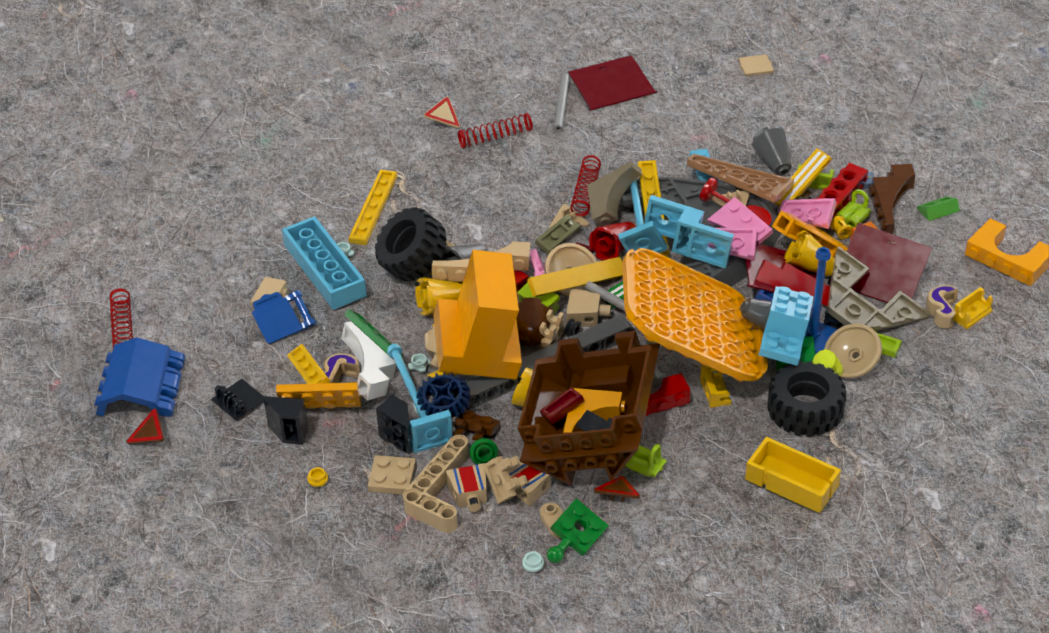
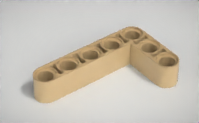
(420, 495)

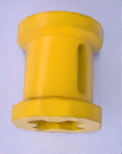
(841, 227)

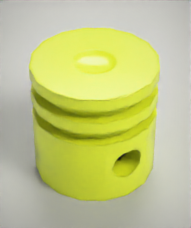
(829, 360)

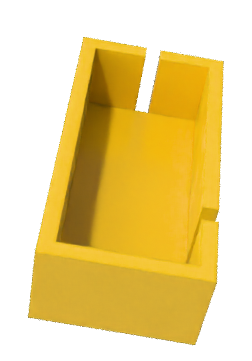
(793, 474)

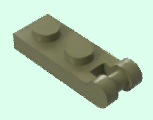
(557, 234)

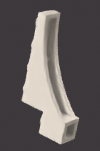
(375, 364)

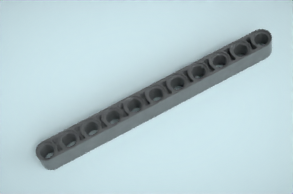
(593, 339)

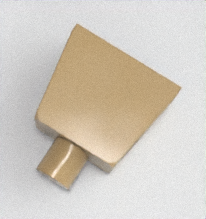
(586, 307)

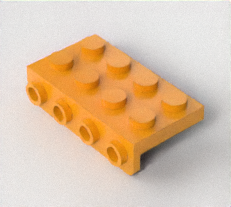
(322, 394)

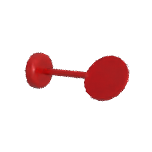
(709, 190)

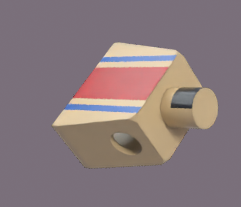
(537, 483)
(468, 486)

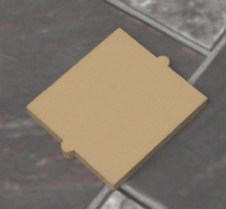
(756, 65)

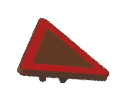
(148, 431)
(618, 487)

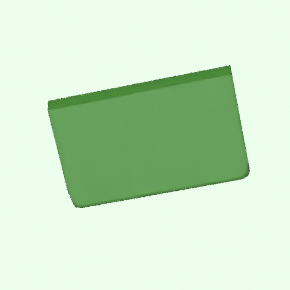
(939, 208)

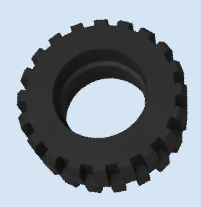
(410, 244)
(801, 416)

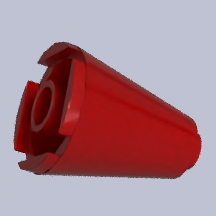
(606, 240)

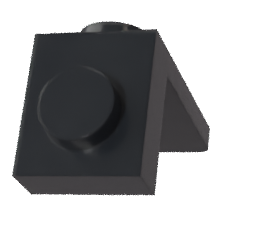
(591, 421)

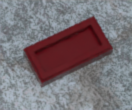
(562, 405)

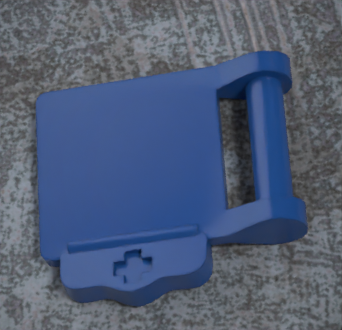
(277, 317)

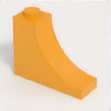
(600, 402)

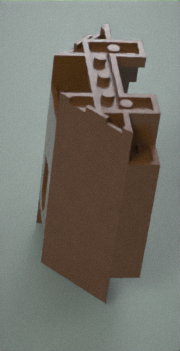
(620, 369)

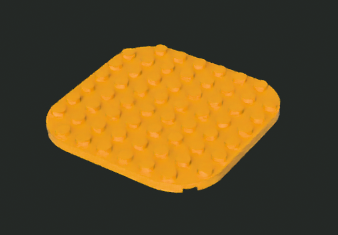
(691, 314)

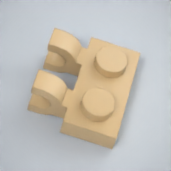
(555, 330)
(500, 480)

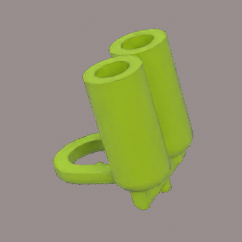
(855, 212)
(647, 461)

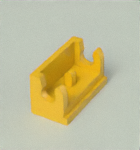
(972, 308)
(714, 387)

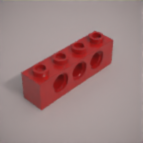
(844, 185)

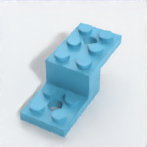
(688, 231)
(786, 325)

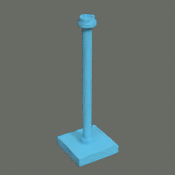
(643, 235)
(429, 430)

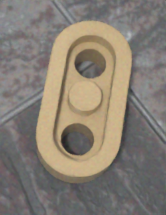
(549, 514)

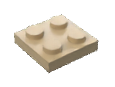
(391, 474)

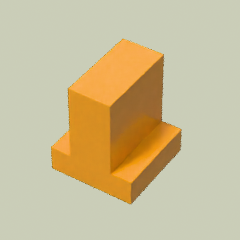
(480, 328)

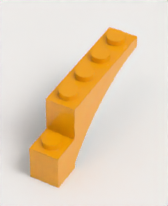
(791, 226)

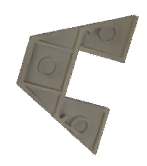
(852, 308)

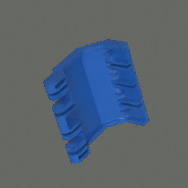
(141, 374)

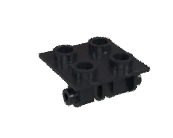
(237, 398)

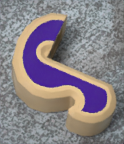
(939, 305)
(341, 364)

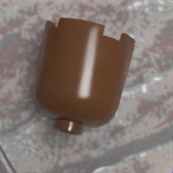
(529, 319)

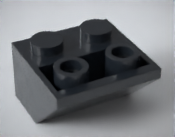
(287, 418)
(394, 423)

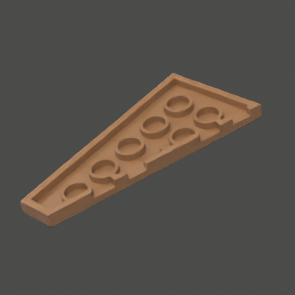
(757, 182)

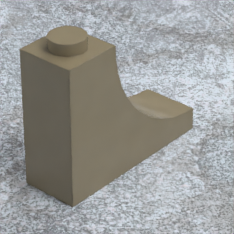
(608, 190)

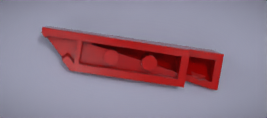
(790, 277)

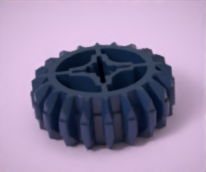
(443, 389)

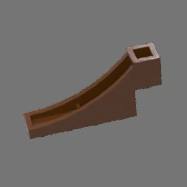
(888, 191)

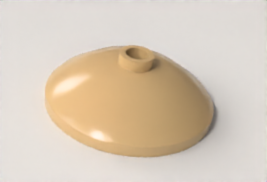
(568, 256)
(854, 341)

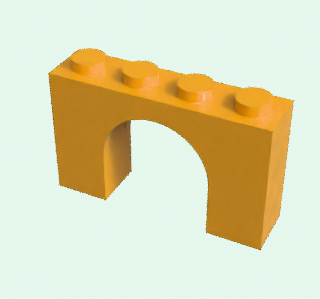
(1024, 268)

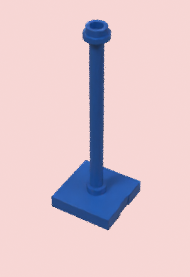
(819, 331)

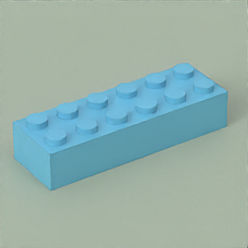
(324, 263)

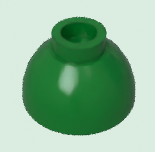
(483, 451)

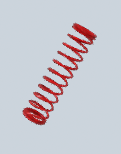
(461, 134)
(596, 171)
(112, 303)

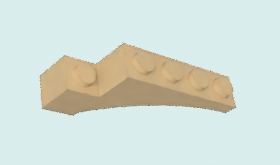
(456, 269)

